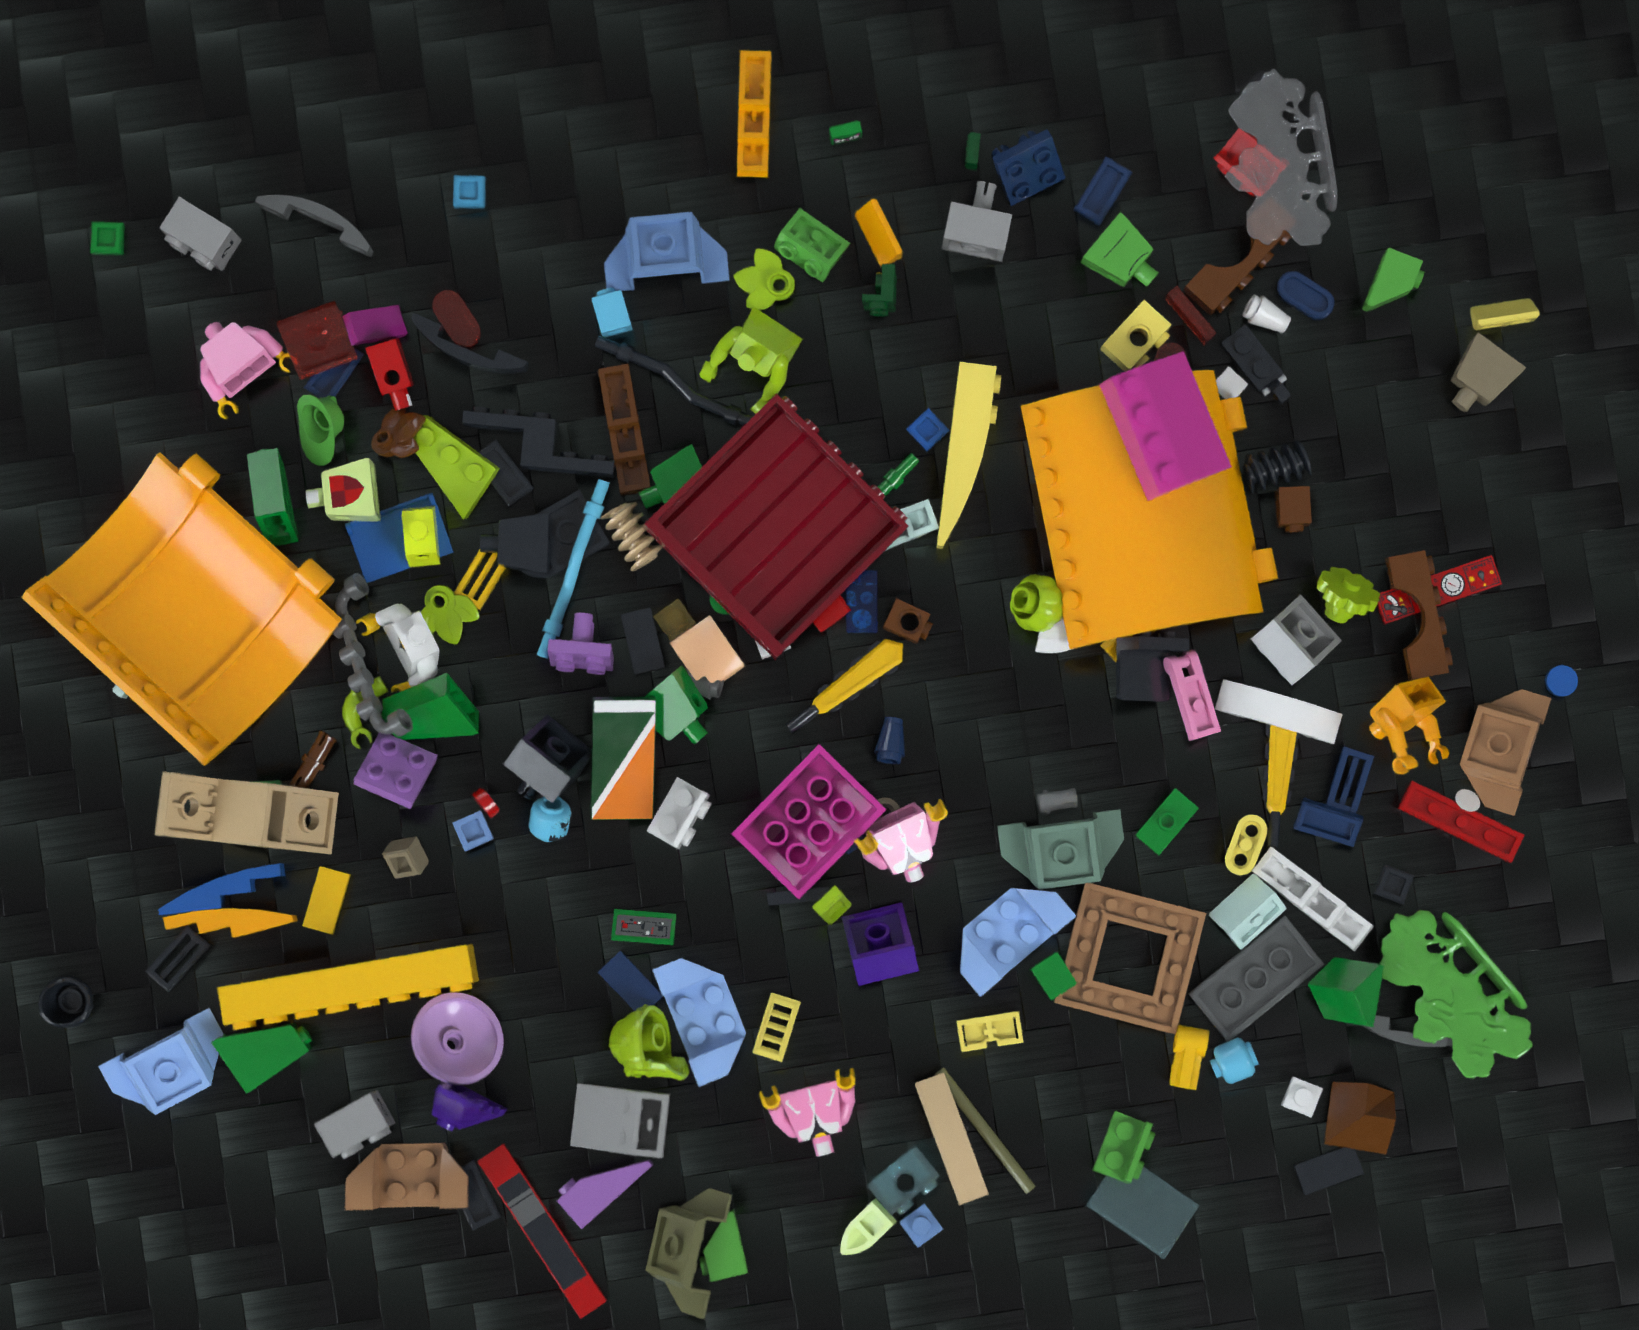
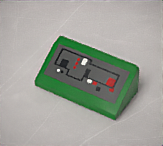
(643, 927)

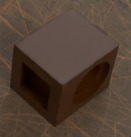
(1293, 508)
(901, 609)

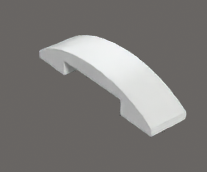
(1278, 711)

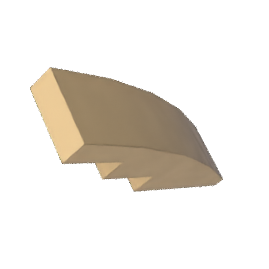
(951, 1138)

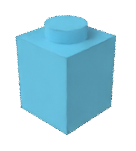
(611, 312)

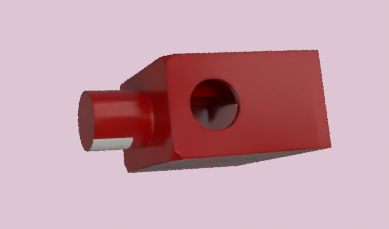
(389, 357)

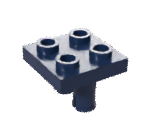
(1028, 166)

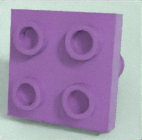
(581, 650)
(395, 769)

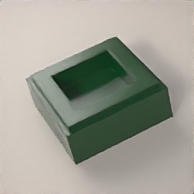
(972, 151)

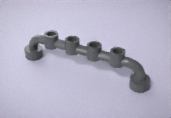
(353, 653)

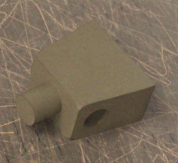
(1483, 373)

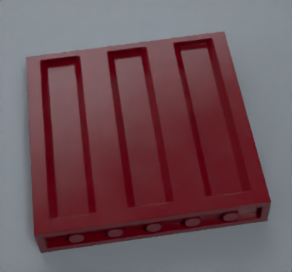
(776, 525)

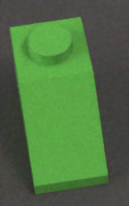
(1393, 279)
(724, 1251)

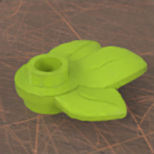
(760, 279)
(448, 618)

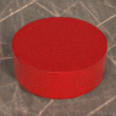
(486, 802)

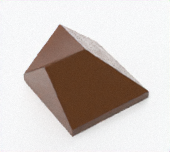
(1360, 1117)

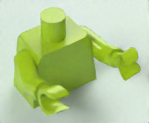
(757, 346)

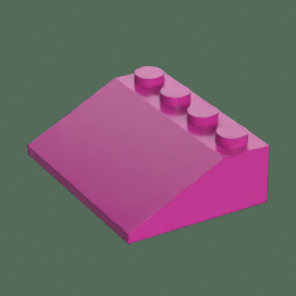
(1165, 425)
(808, 821)

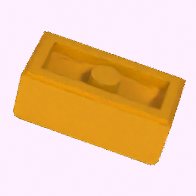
(878, 233)

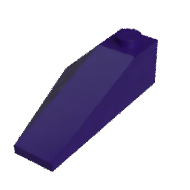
(463, 1107)

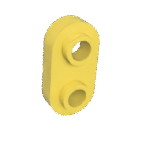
(1246, 845)

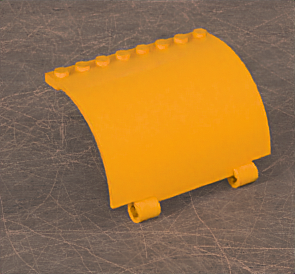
(1135, 560)
(189, 607)

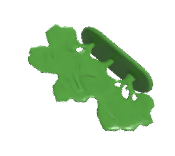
(1453, 1000)

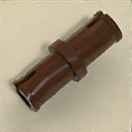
(313, 760)

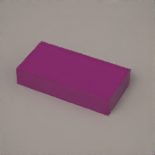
(374, 325)

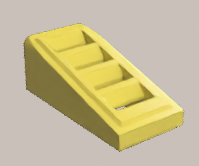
(769, 1052)

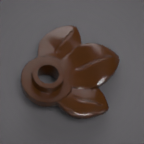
(397, 434)

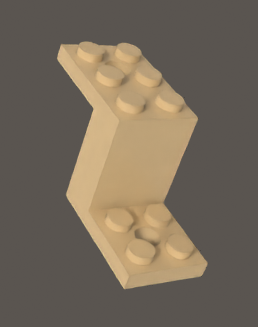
(246, 813)

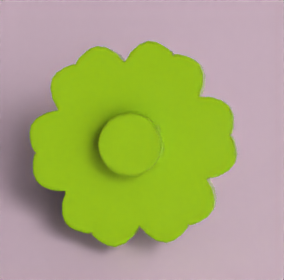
(1346, 594)

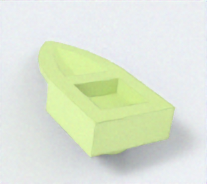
(866, 1229)

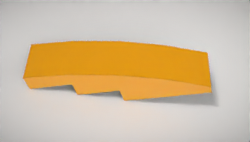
(754, 113)
(240, 921)

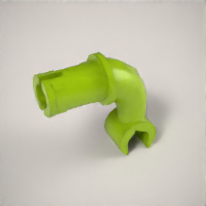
(351, 716)

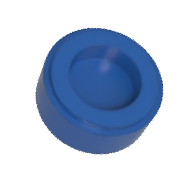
(1561, 681)

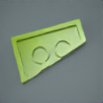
(454, 466)

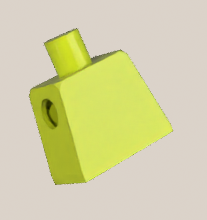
(420, 536)

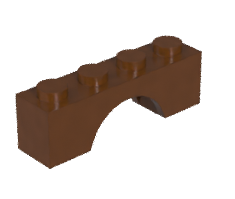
(1214, 284)
(1427, 652)

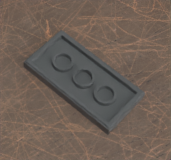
(1256, 978)

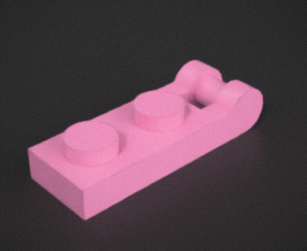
(1192, 695)

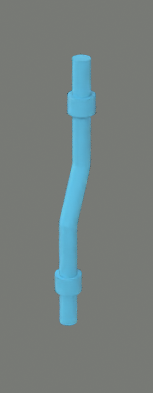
(592, 511)

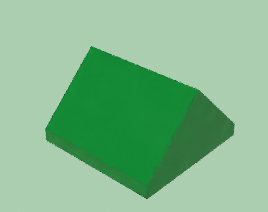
(1348, 991)

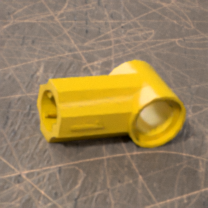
(1189, 1049)

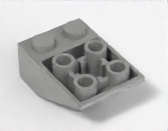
(620, 1120)

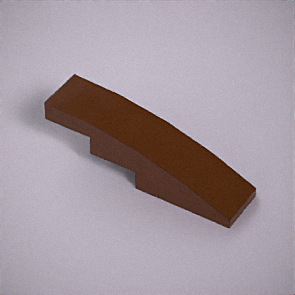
(624, 429)

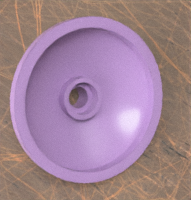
(470, 1027)

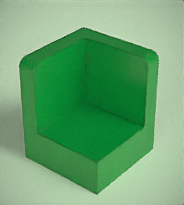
(1053, 976)

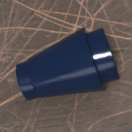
(891, 742)

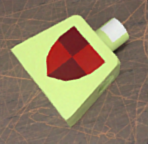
(348, 492)

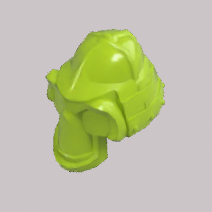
(644, 1045)

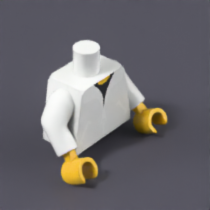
(410, 640)

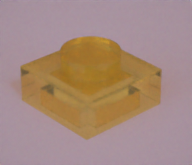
(674, 620)

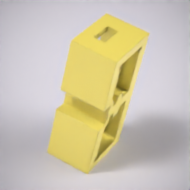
(989, 1028)

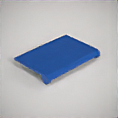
(381, 543)

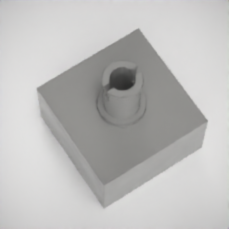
(977, 228)

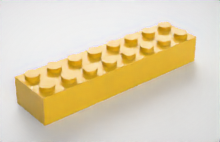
(348, 984)

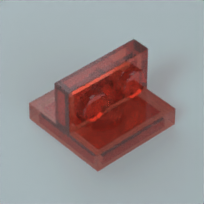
(317, 340)

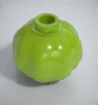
(1037, 603)

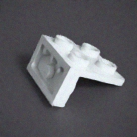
(678, 814)

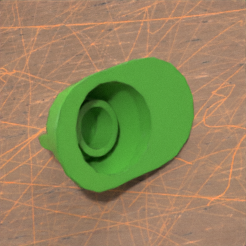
(319, 425)

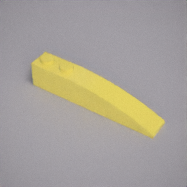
(968, 436)

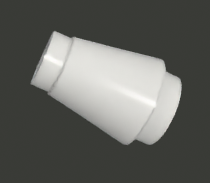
(1266, 314)

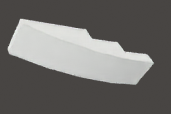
(1312, 898)

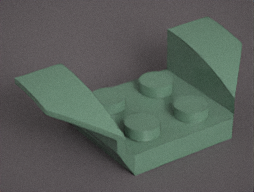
(1063, 851)

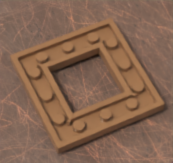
(1183, 934)

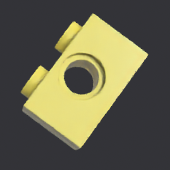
(1143, 320)

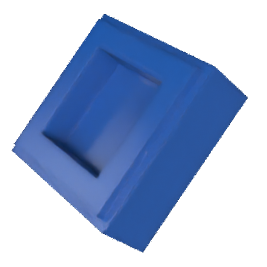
(927, 430)

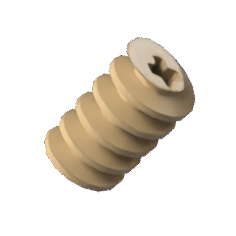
(632, 535)

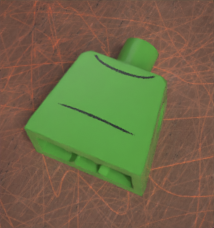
(1121, 254)

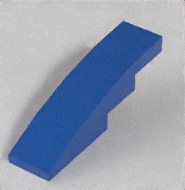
(213, 893)

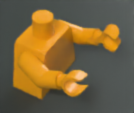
(1400, 711)

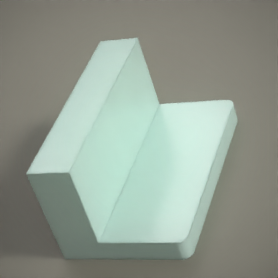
(1248, 911)

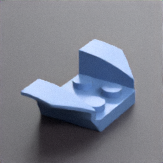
(665, 247)

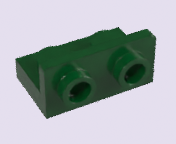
(886, 292)

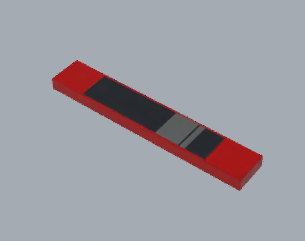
(542, 1231)

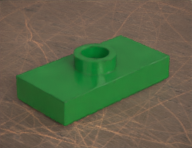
(1166, 821)

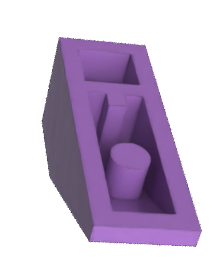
(595, 1192)

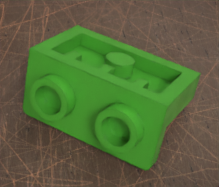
(810, 245)
(1123, 1148)

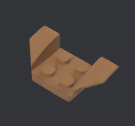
(1501, 747)
(407, 1178)

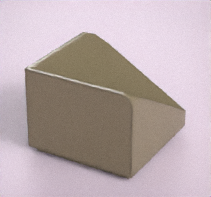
(405, 857)

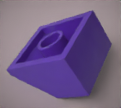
(880, 944)

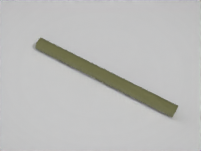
(988, 1134)

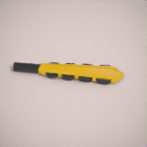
(863, 672)
(1278, 774)

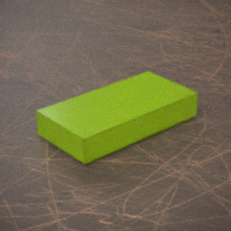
(832, 905)

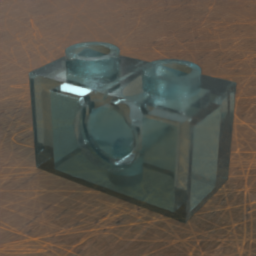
(912, 1163)

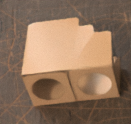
(707, 652)

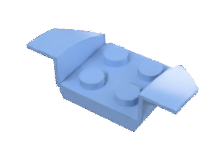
(1009, 933)
(703, 1017)
(169, 1068)

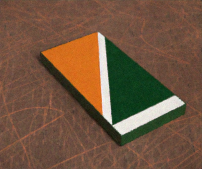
(623, 758)

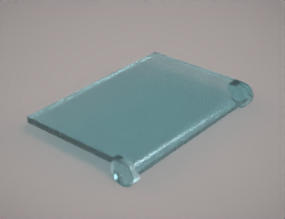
(1144, 1210)

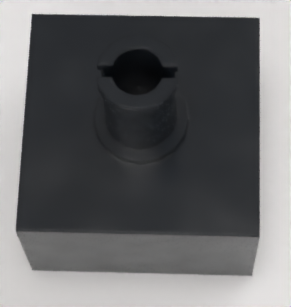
(548, 759)

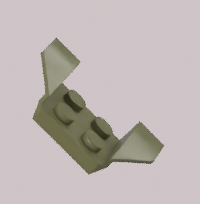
(678, 1243)

